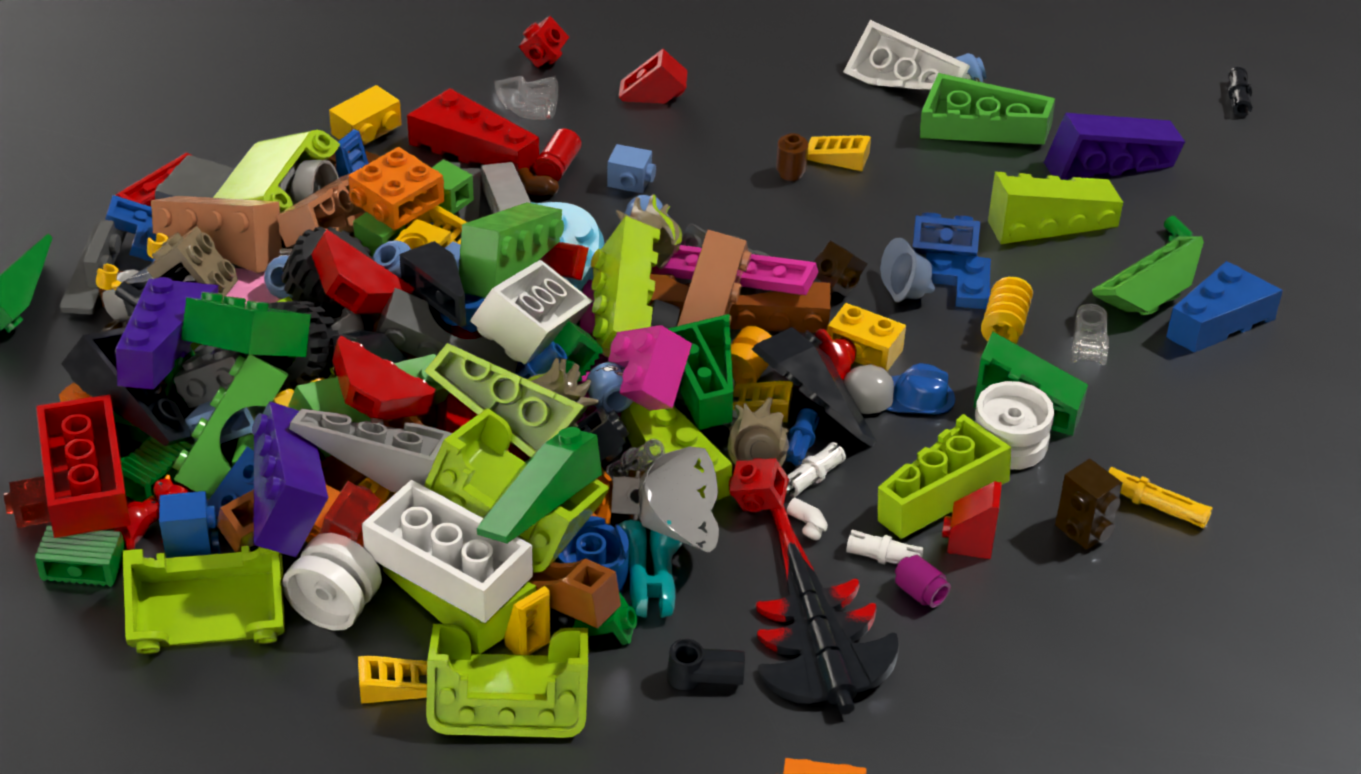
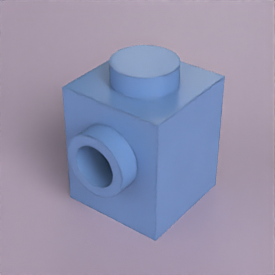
(630, 168)

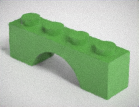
(457, 194)
(253, 385)

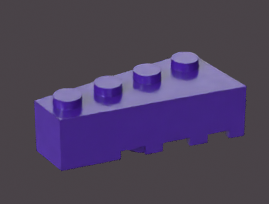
(1111, 145)
(155, 332)
(286, 482)

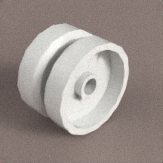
(1018, 417)
(332, 581)

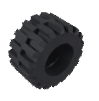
(301, 273)
(319, 347)

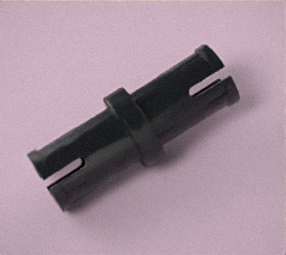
(1240, 91)

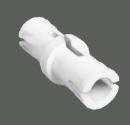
(815, 468)
(880, 548)

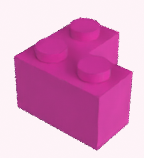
(652, 365)

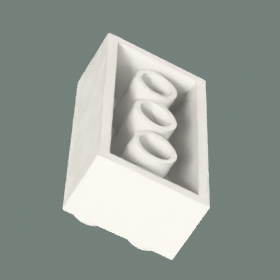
(529, 311)
(440, 551)

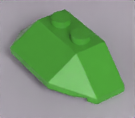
(1153, 278)

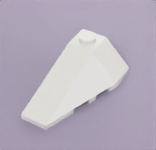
(898, 61)

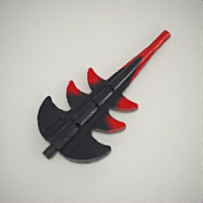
(828, 661)

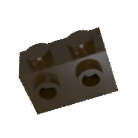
(1088, 504)

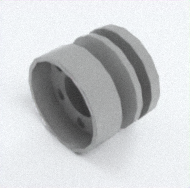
(307, 178)

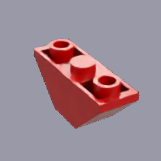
(354, 277)
(378, 385)

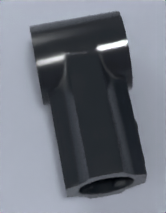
(693, 664)

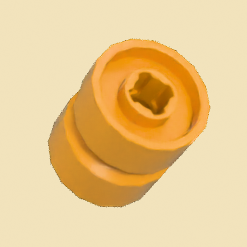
(746, 364)

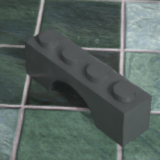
(413, 330)

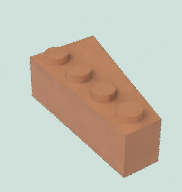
(324, 209)
(241, 229)
(716, 278)

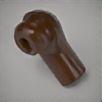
(538, 185)

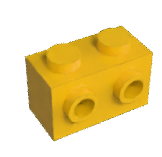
(369, 112)
(874, 336)

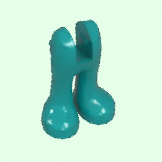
(644, 585)

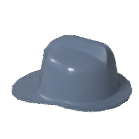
(905, 272)

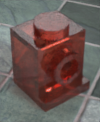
(27, 501)

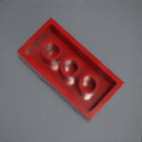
(82, 466)

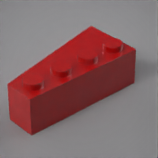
(471, 132)

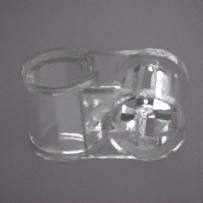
(1090, 335)

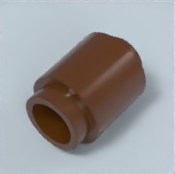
(792, 156)

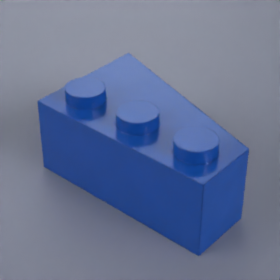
(1222, 305)

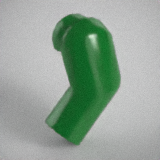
(1176, 228)

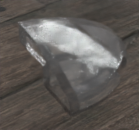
(529, 99)

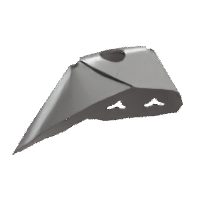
(671, 494)

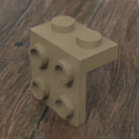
(198, 256)

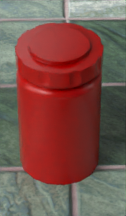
(558, 154)

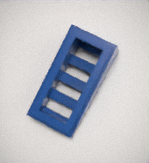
(356, 159)

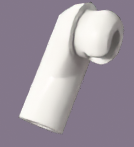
(811, 515)

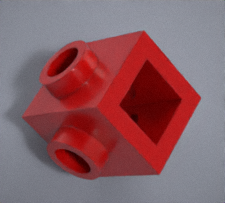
(543, 42)
(759, 484)

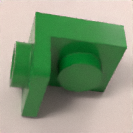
(620, 622)

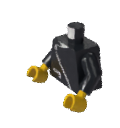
(132, 288)

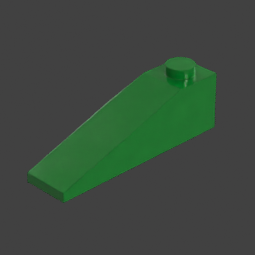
(19, 283)
(543, 483)

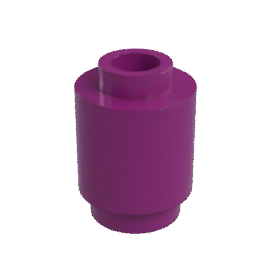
(922, 581)

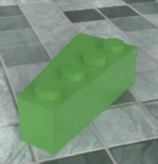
(506, 244)

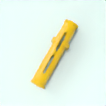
(1165, 500)

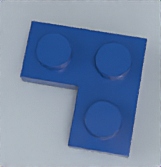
(134, 219)
(967, 273)

